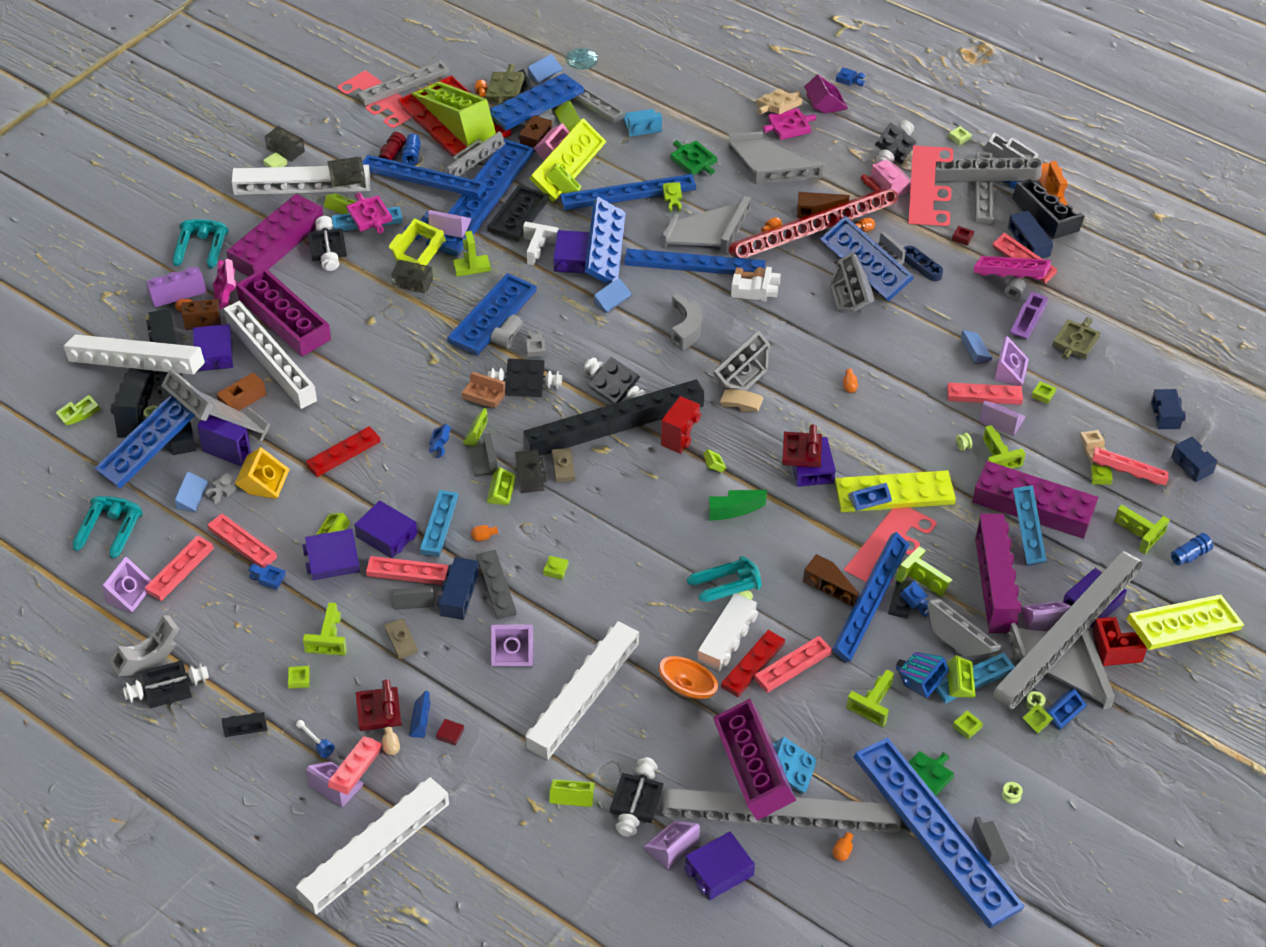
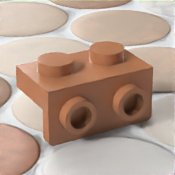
(484, 390)

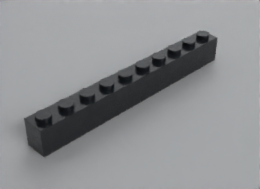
(163, 331)
(609, 419)

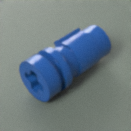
(411, 149)
(1191, 550)

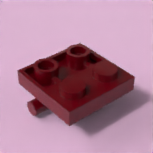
(802, 448)
(378, 708)

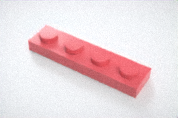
(1011, 248)
(984, 392)
(1136, 468)
(242, 541)
(179, 568)
(407, 570)
(793, 664)
(355, 765)

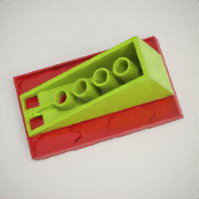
(451, 114)

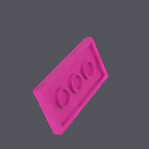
(1012, 266)

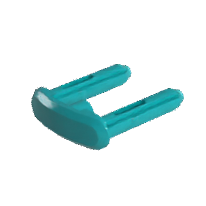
(203, 227)
(114, 507)
(747, 573)

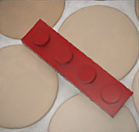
(343, 451)
(752, 663)

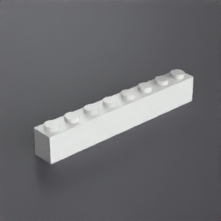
(290, 180)
(134, 354)
(270, 355)
(582, 690)
(372, 845)

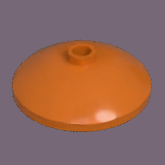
(687, 678)

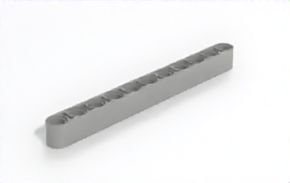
(1067, 630)
(801, 813)

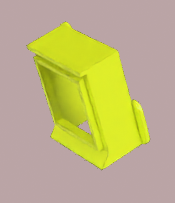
(403, 241)

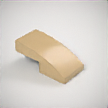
(744, 400)
(1091, 440)

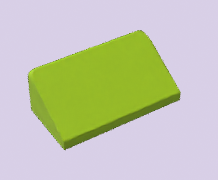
(567, 115)
(563, 180)
(337, 203)
(476, 429)
(501, 487)
(333, 523)
(961, 677)
(572, 793)

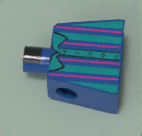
(922, 672)

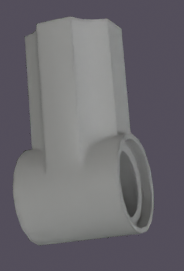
(505, 334)

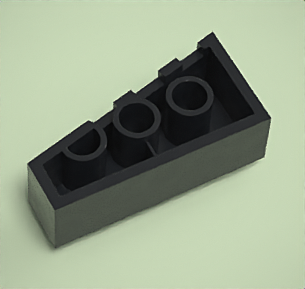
(1049, 213)
(132, 400)

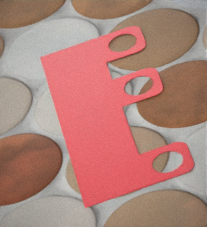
(366, 80)
(923, 188)
(898, 521)

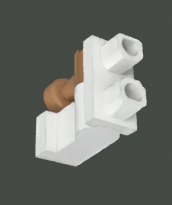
(755, 284)

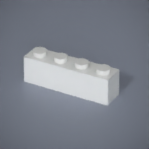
(727, 632)

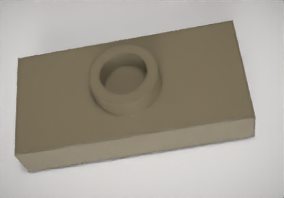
(563, 465)
(401, 638)

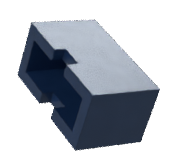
(1168, 407)
(1193, 459)

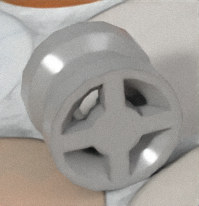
(1015, 288)

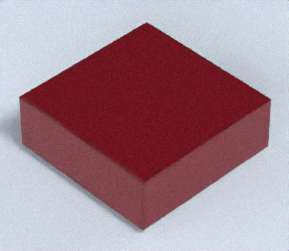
(963, 235)
(450, 732)

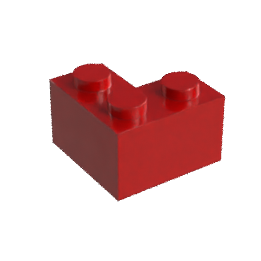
(678, 424)
(1117, 647)

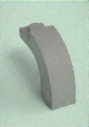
(690, 329)
(149, 653)

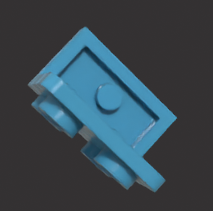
(643, 122)
(796, 763)

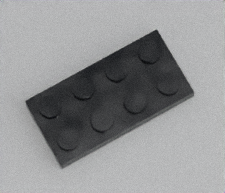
(519, 208)

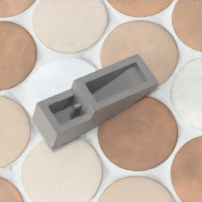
(1008, 148)

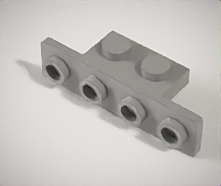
(474, 154)

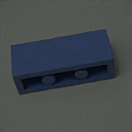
(1030, 234)
(458, 588)

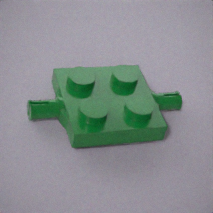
(693, 157)
(932, 771)

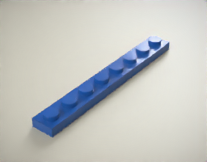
(425, 176)
(625, 192)
(690, 262)
(870, 597)

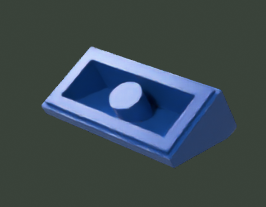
(870, 496)
(1065, 708)
(420, 716)

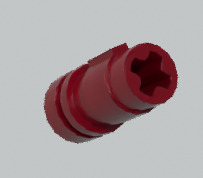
(394, 144)

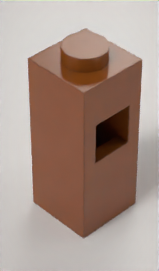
(243, 392)

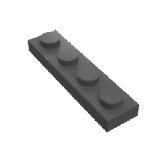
(496, 584)

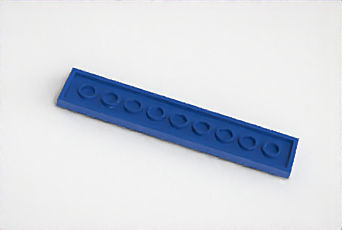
(498, 175)
(939, 833)

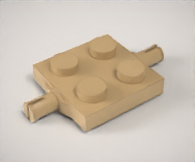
(778, 101)

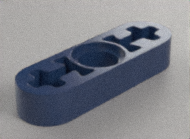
(931, 270)

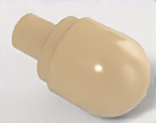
(390, 742)

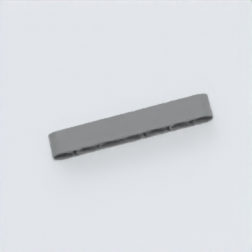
(989, 169)

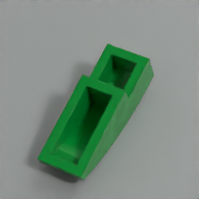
(736, 504)

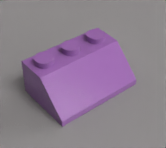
(176, 286)

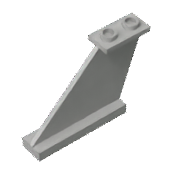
(772, 162)
(708, 228)
(203, 405)
(1077, 668)

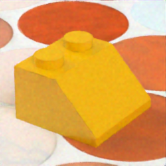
(262, 474)

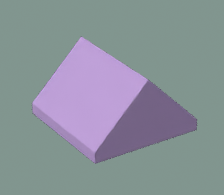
(449, 223)
(1011, 364)
(1001, 418)
(125, 586)
(1044, 615)
(512, 645)
(319, 777)
(673, 842)

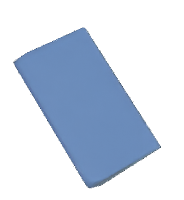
(544, 69)
(611, 295)
(975, 346)
(190, 492)

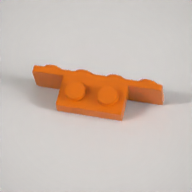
(1053, 180)

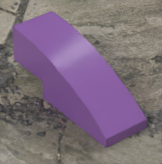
(1029, 315)

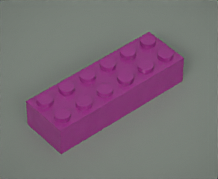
(275, 236)
(283, 312)
(1056, 504)
(997, 573)
(754, 759)

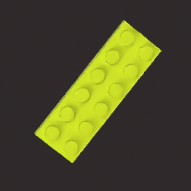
(571, 154)
(906, 489)
(1184, 622)

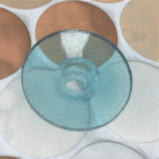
(581, 58)

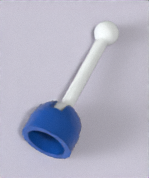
(323, 746)

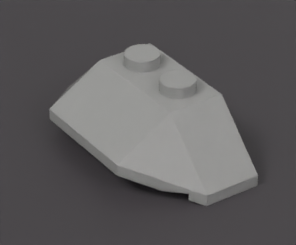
(850, 285)
(745, 363)
(958, 631)

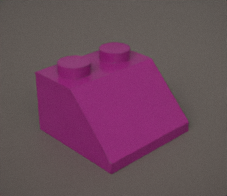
(824, 95)

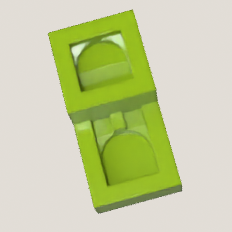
(74, 413)

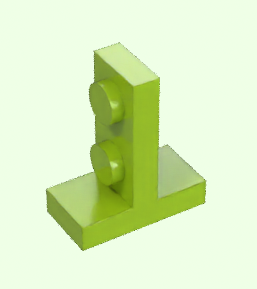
(471, 263)
(1000, 452)
(1141, 527)
(923, 573)
(328, 641)
(869, 705)

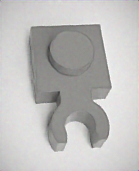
(535, 344)
(223, 486)

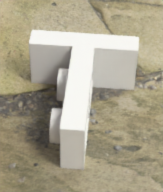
(539, 235)

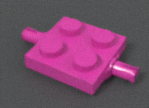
(789, 124)
(369, 213)
(224, 282)

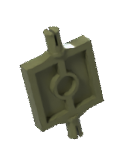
(504, 85)
(1076, 339)

